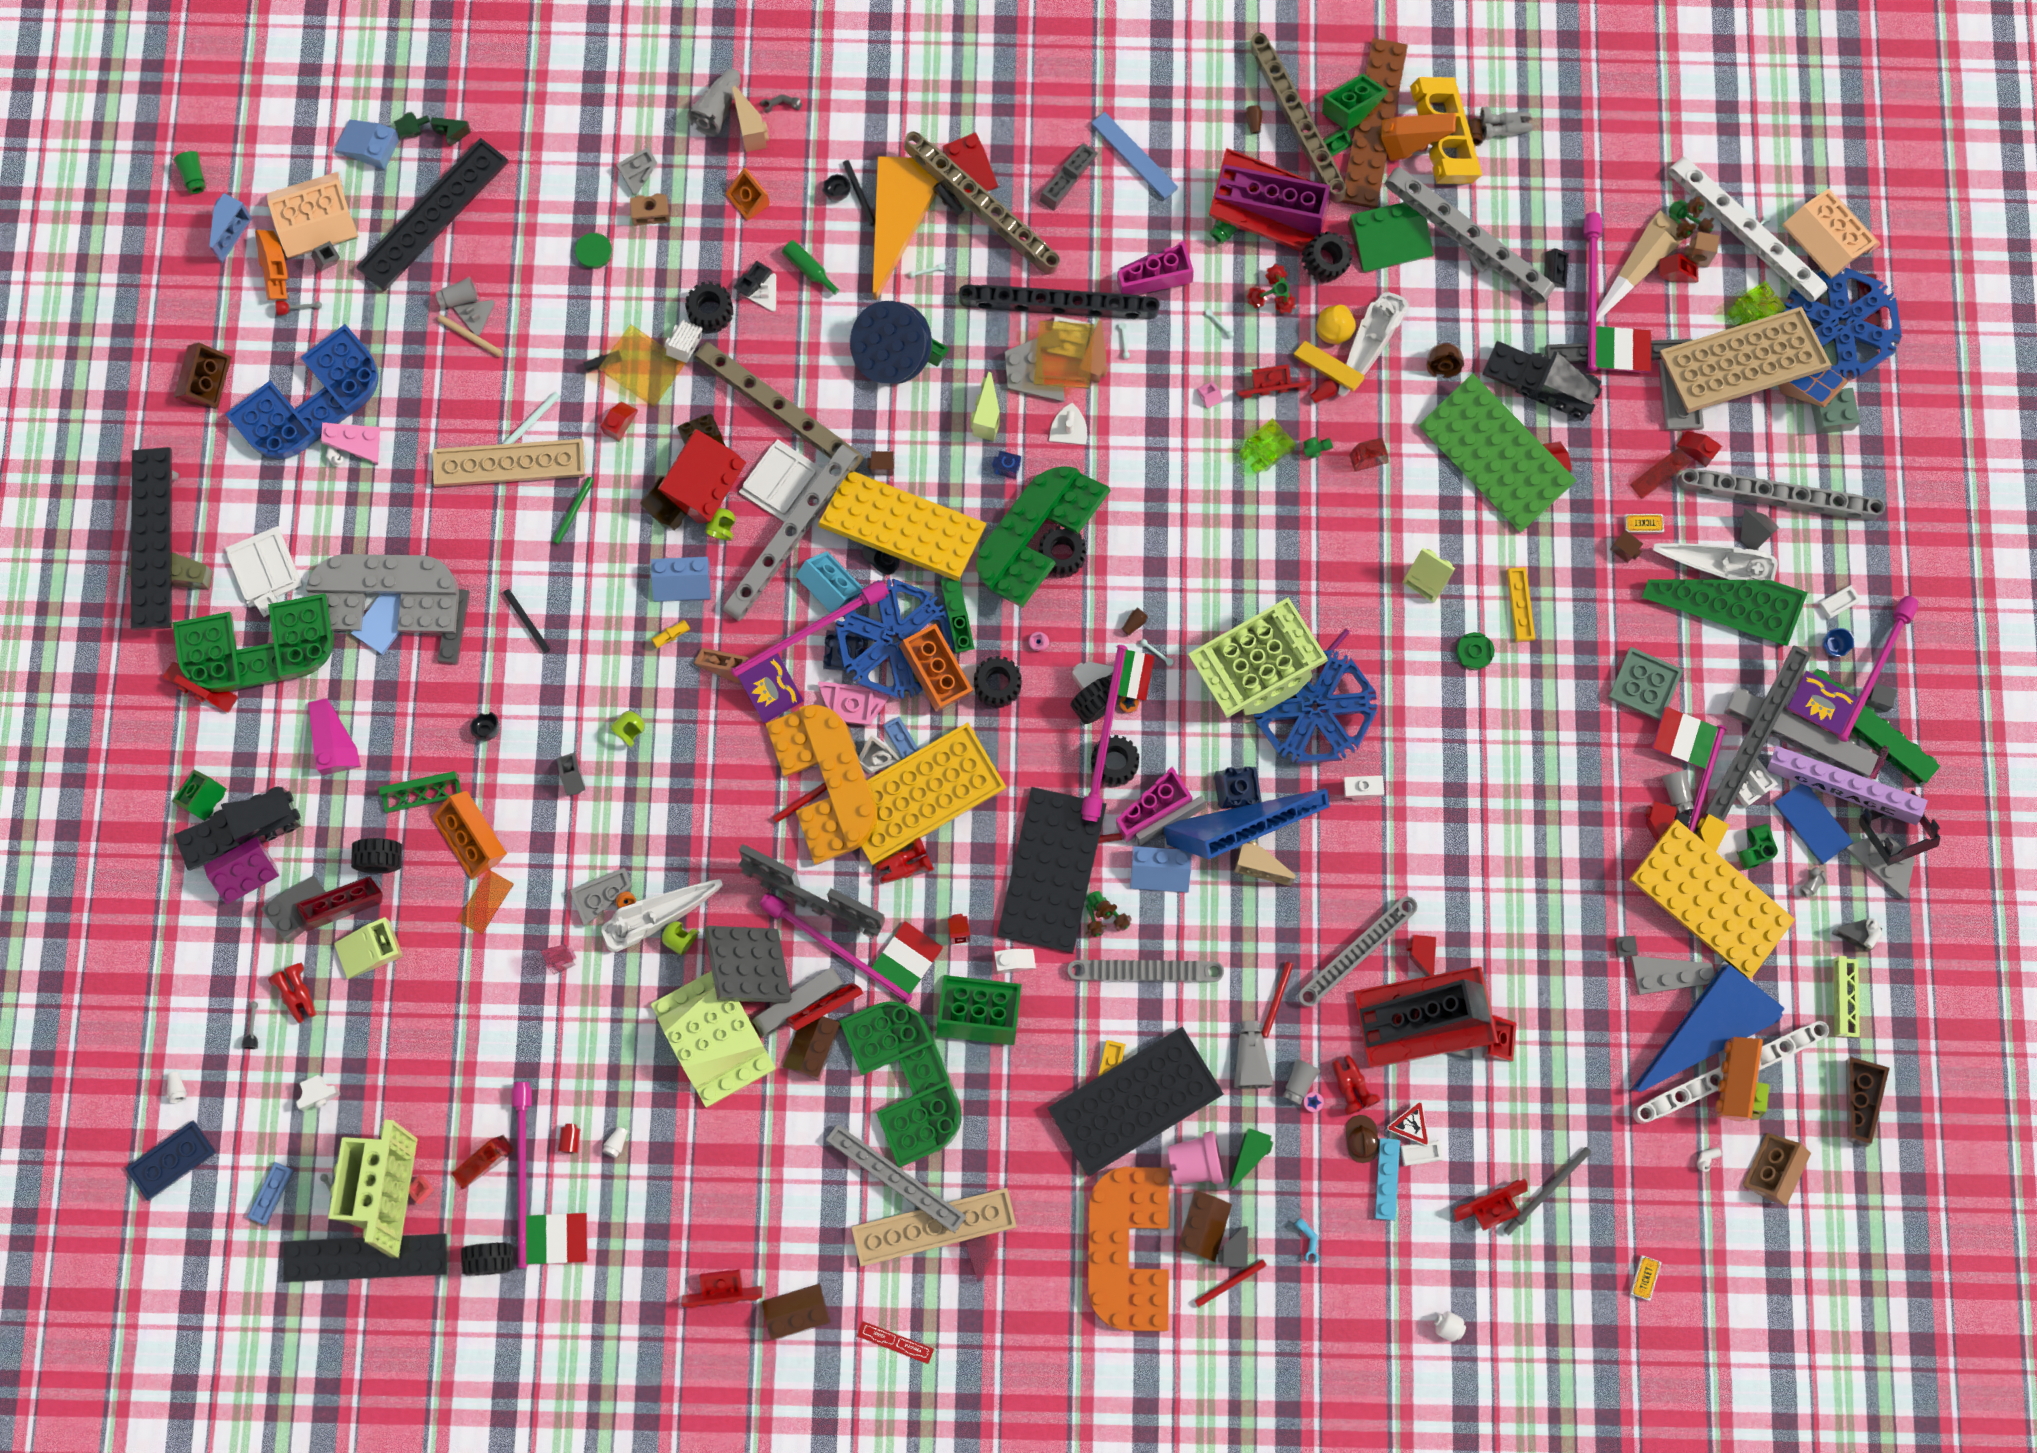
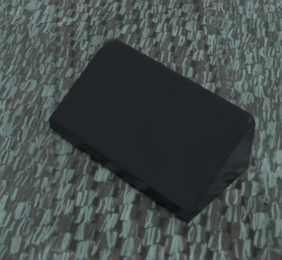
(1556, 267)

